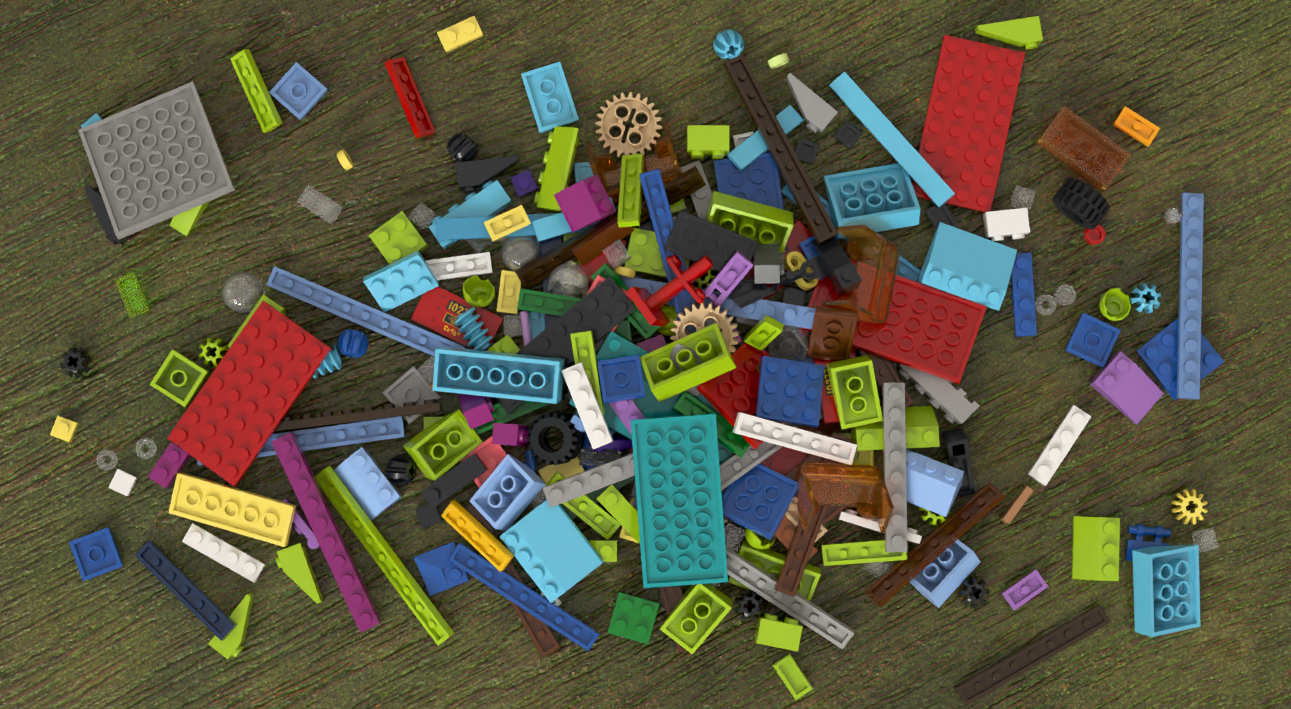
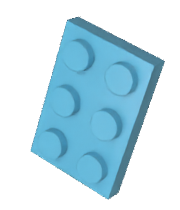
(550, 97)
(401, 281)

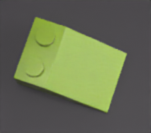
(855, 391)
(442, 445)
(696, 615)

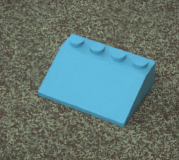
(872, 197)
(968, 266)
(551, 549)
(1166, 589)

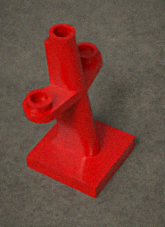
(652, 304)

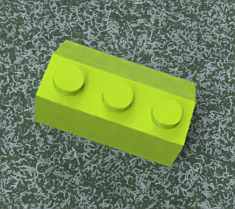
(1095, 548)

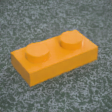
(1136, 126)

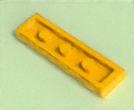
(477, 535)

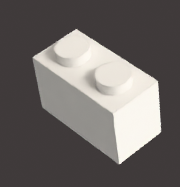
(1006, 223)

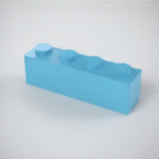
(483, 204)

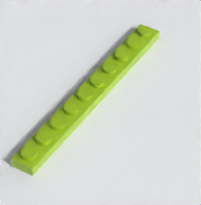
(384, 556)

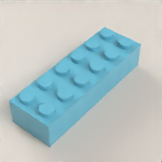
(498, 374)

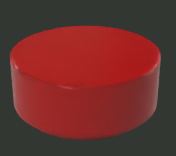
(1094, 236)

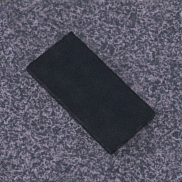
(696, 237)

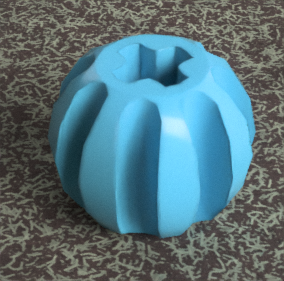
(728, 44)
(1141, 302)

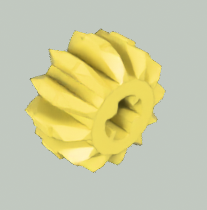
(1185, 500)

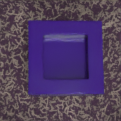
(524, 183)

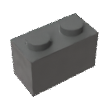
(768, 264)

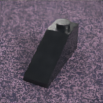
(479, 172)
(102, 215)
(838, 266)
(958, 456)
(454, 481)

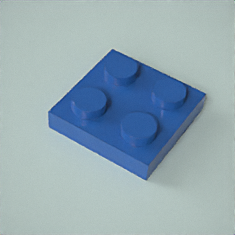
(1092, 340)
(621, 379)
(96, 554)

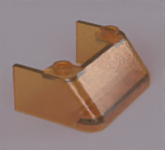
(610, 172)
(877, 268)
(843, 486)

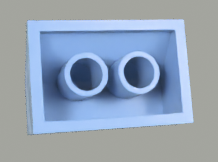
(367, 483)
(931, 483)
(507, 493)
(946, 573)

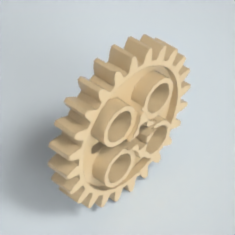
(610, 120)
(698, 317)

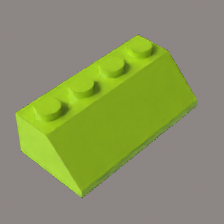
(558, 167)
(751, 219)
(709, 347)
(920, 430)

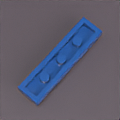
(1023, 296)

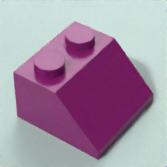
(585, 203)

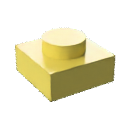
(64, 429)

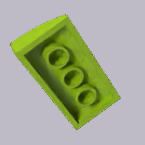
(772, 562)

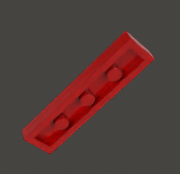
(409, 97)

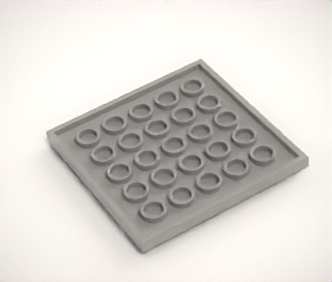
(156, 160)

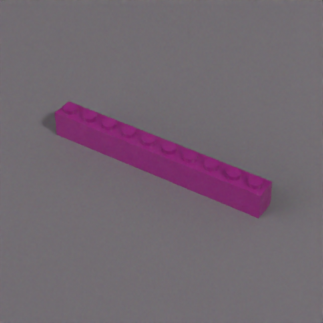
(326, 531)

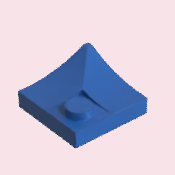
(438, 570)

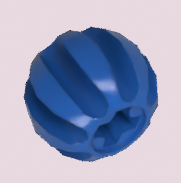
(352, 343)

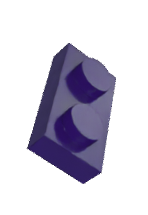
(620, 443)

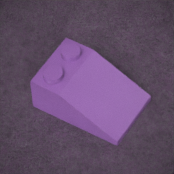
(1126, 387)

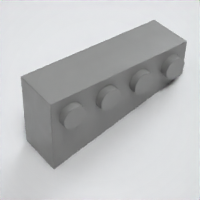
(941, 393)

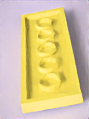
(232, 509)

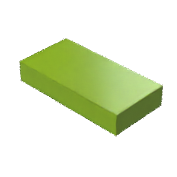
(792, 676)

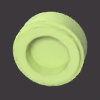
(778, 61)

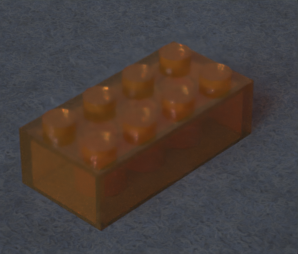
(1083, 148)

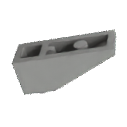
(813, 108)

